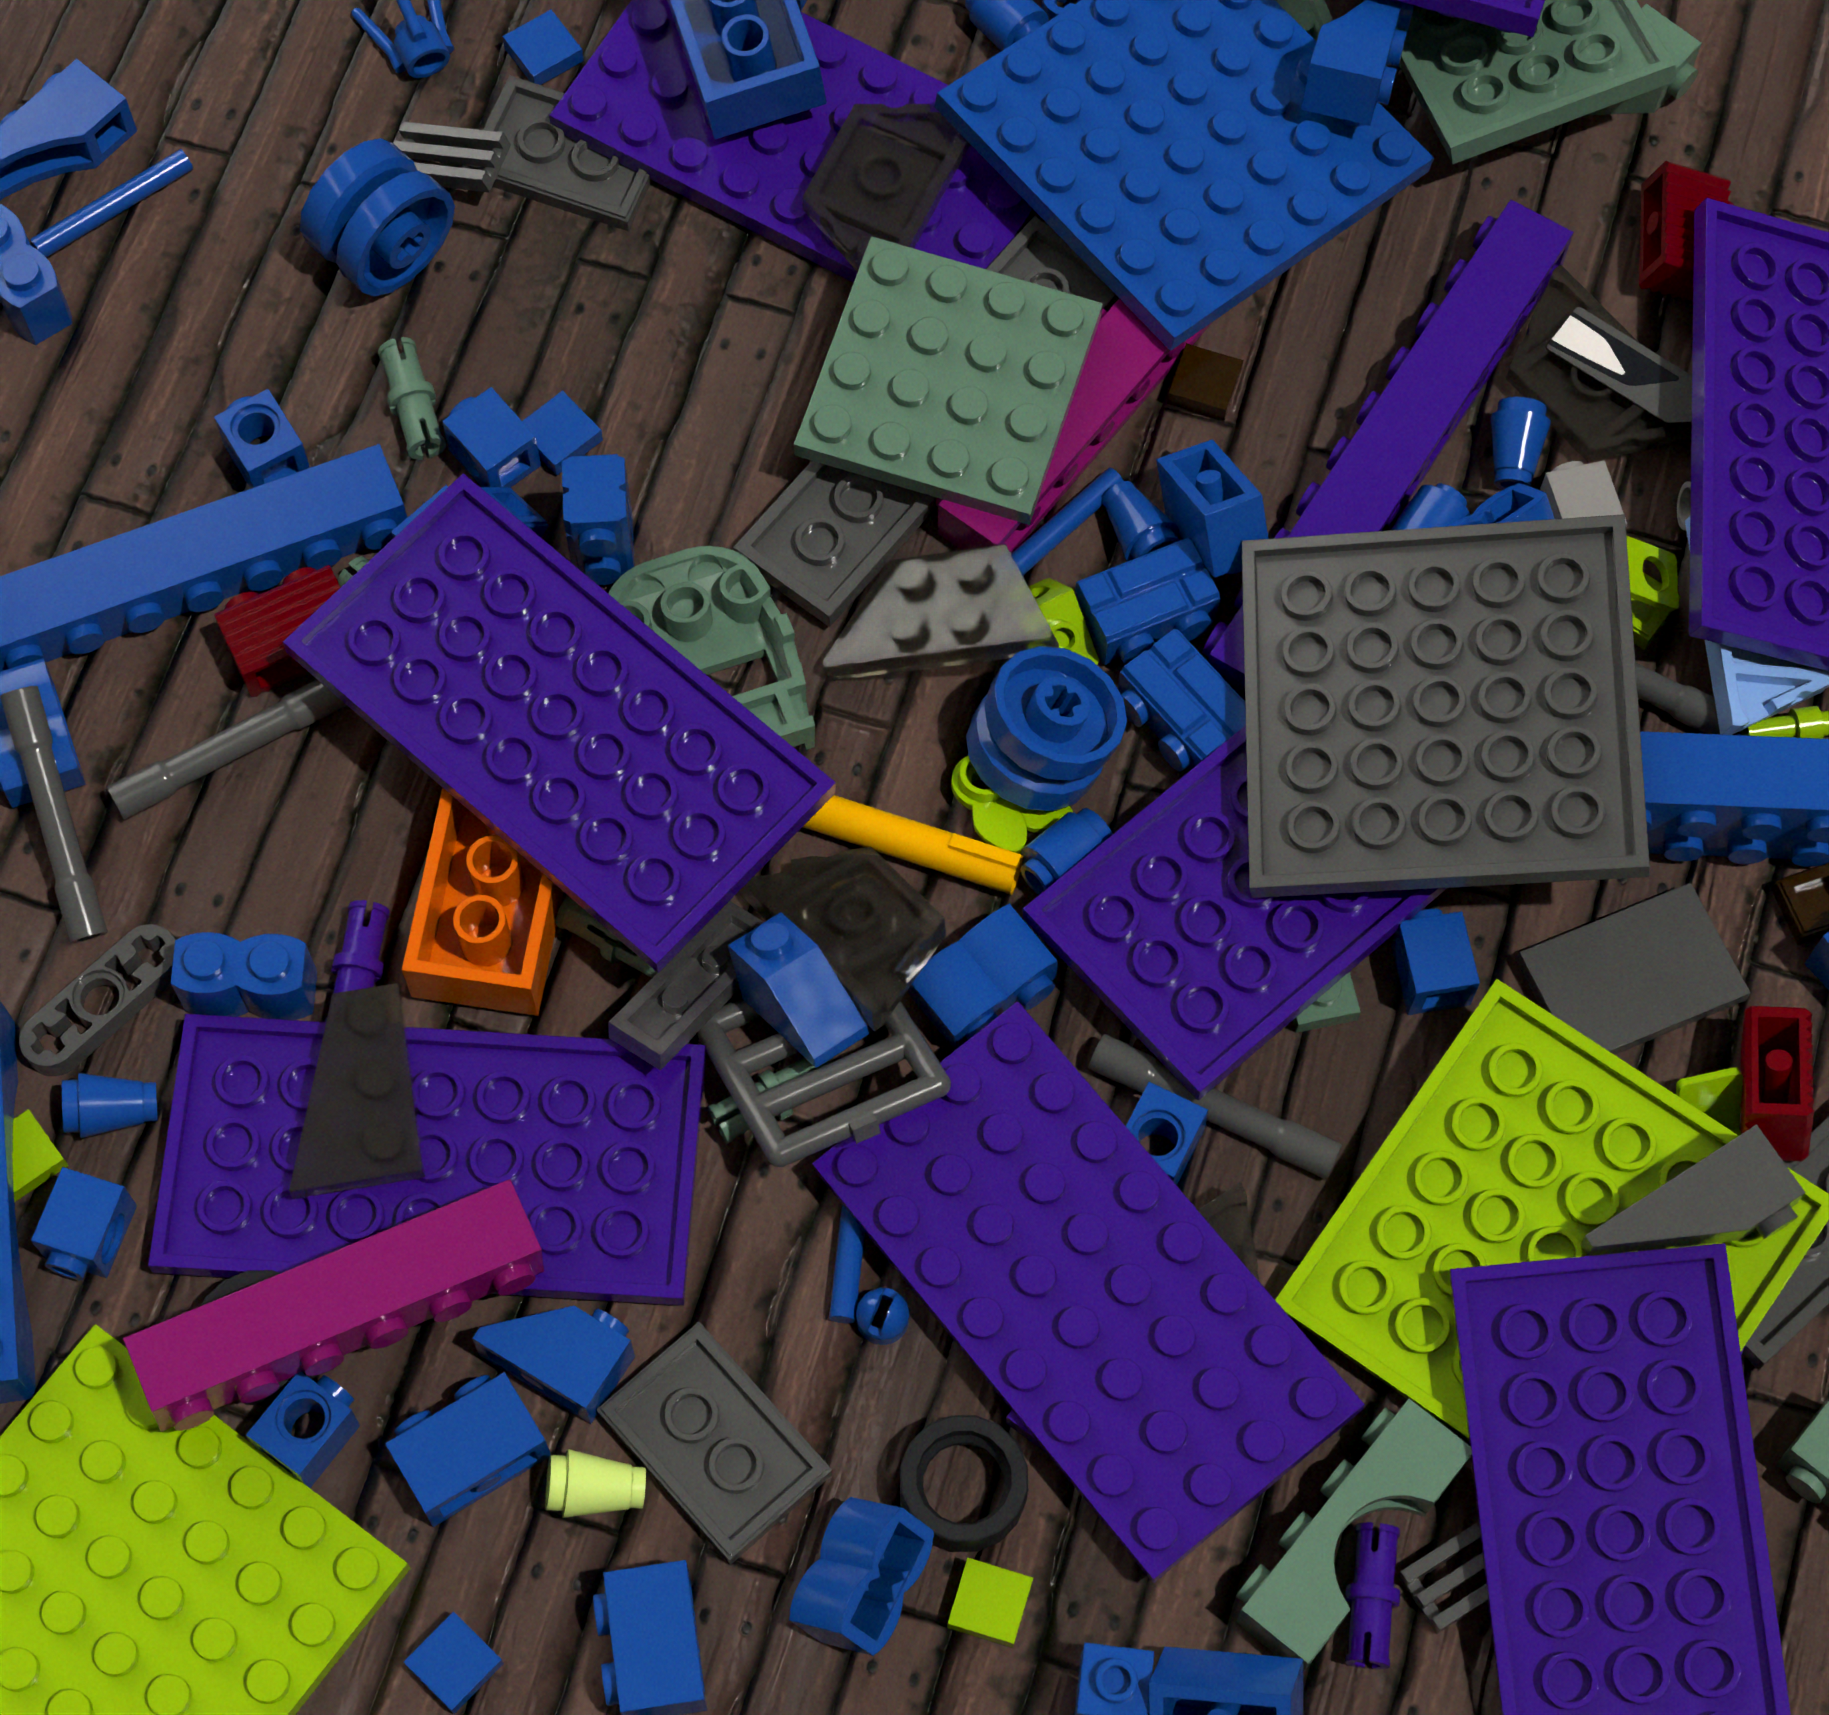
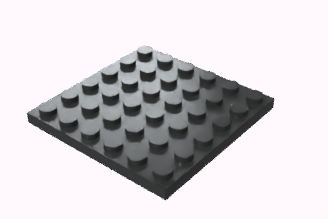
(1442, 708)

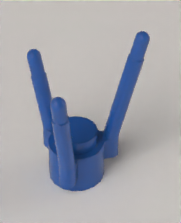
(419, 44)

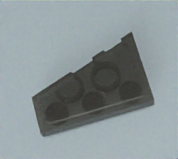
(362, 1099)

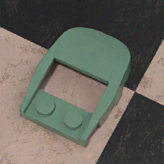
(719, 616)

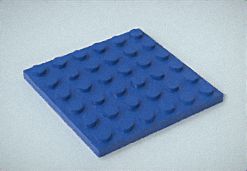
(1178, 149)

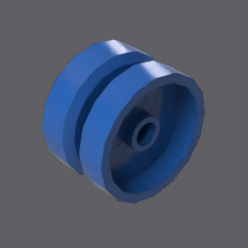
(377, 217)
(1046, 728)

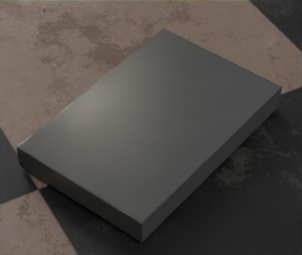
(555, 168)
(1636, 972)
(714, 1442)

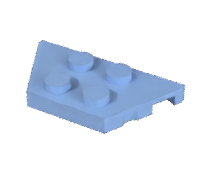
(1755, 685)

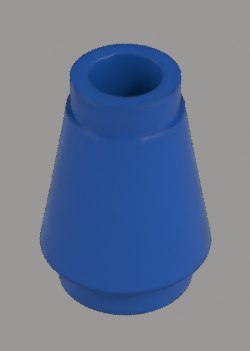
(1517, 439)
(1137, 521)
(106, 1104)

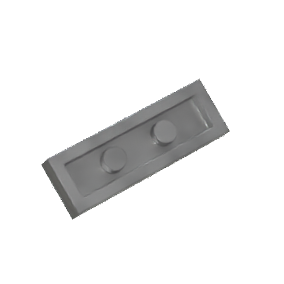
(684, 991)

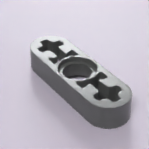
(53, 1017)

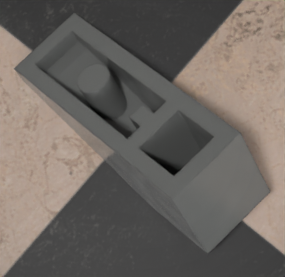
(1714, 1201)

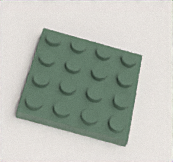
(1503, 86)
(949, 380)

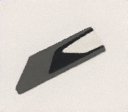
(1625, 366)

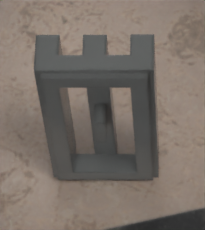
(452, 148)
(1425, 1597)

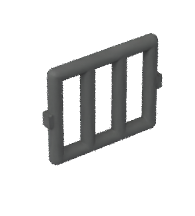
(856, 1122)

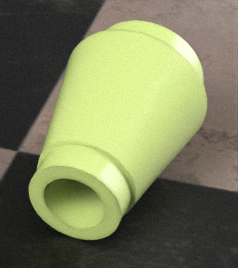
(592, 1485)

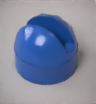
(895, 1321)

